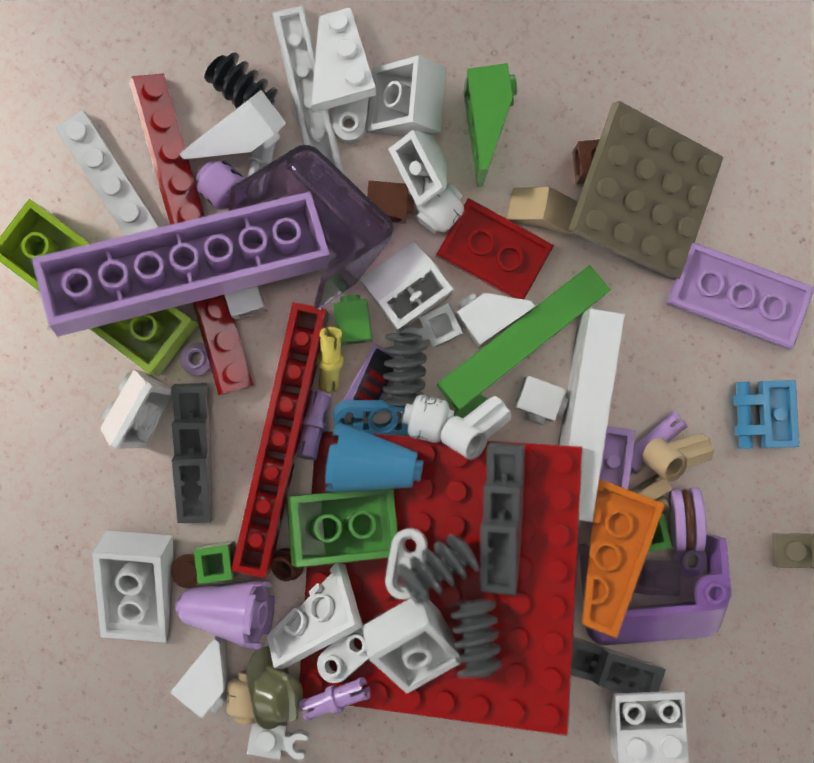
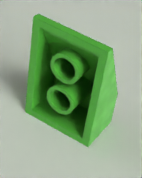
(487, 102)
(341, 526)

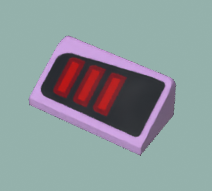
(370, 380)

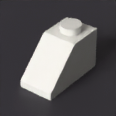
(420, 165)
(490, 314)
(205, 680)

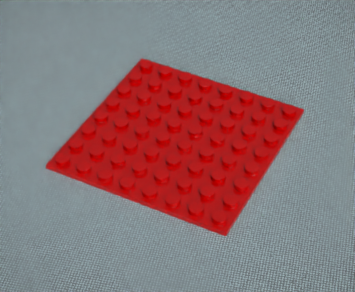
(532, 626)

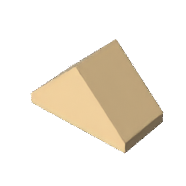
(541, 208)

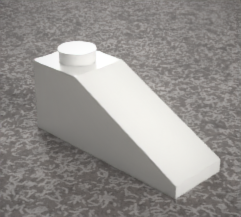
(241, 131)

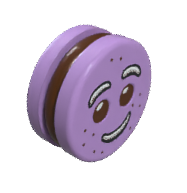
(687, 519)

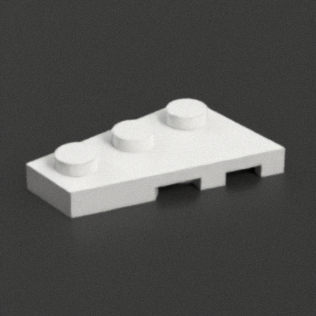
(340, 63)
(318, 622)

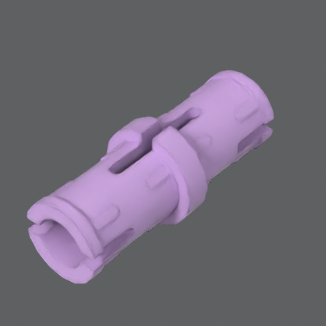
(313, 425)
(334, 699)

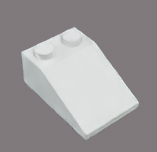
(136, 411)
(133, 585)

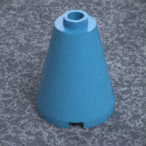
(369, 462)

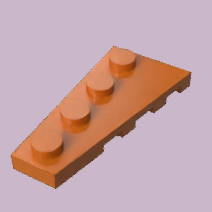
(618, 547)

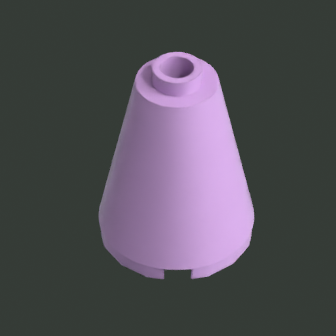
(230, 611)

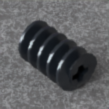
(234, 81)

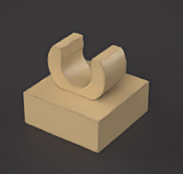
(655, 489)

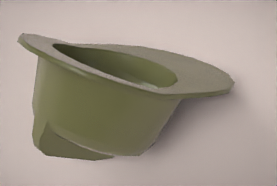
(272, 691)

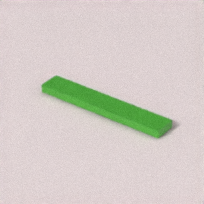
(523, 338)

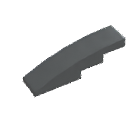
(192, 453)
(502, 518)
(614, 669)

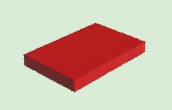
(495, 250)

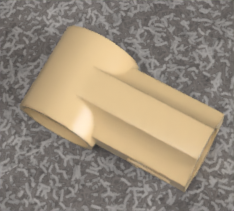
(673, 458)

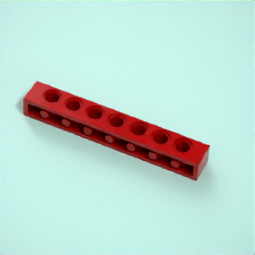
(280, 441)

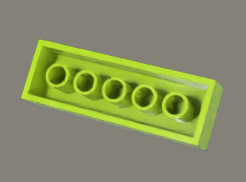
(145, 339)

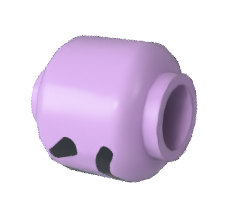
(216, 182)

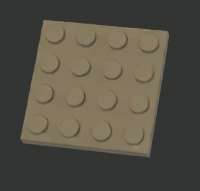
(645, 191)

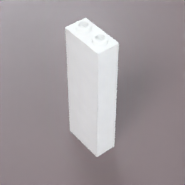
(590, 396)

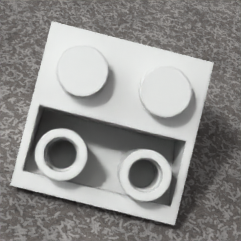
(407, 286)
(648, 727)

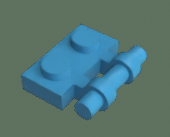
(777, 414)

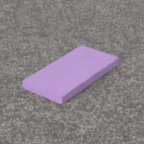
(741, 296)

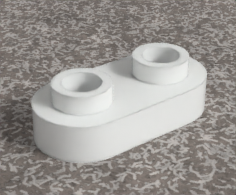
(355, 111)
(399, 555)
(345, 655)

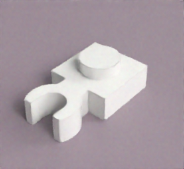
(438, 326)
(274, 741)

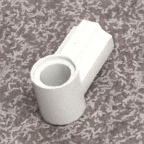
(471, 433)

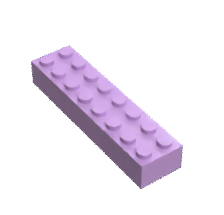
(180, 263)

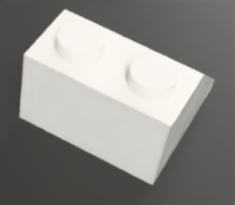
(407, 97)
(411, 644)

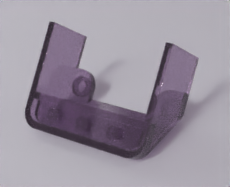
(348, 218)

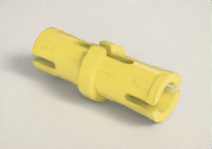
(329, 359)

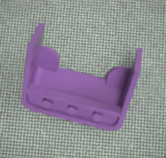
(675, 620)

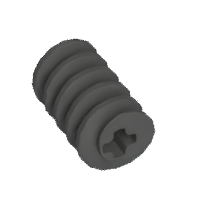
(406, 368)
(437, 567)
(477, 638)

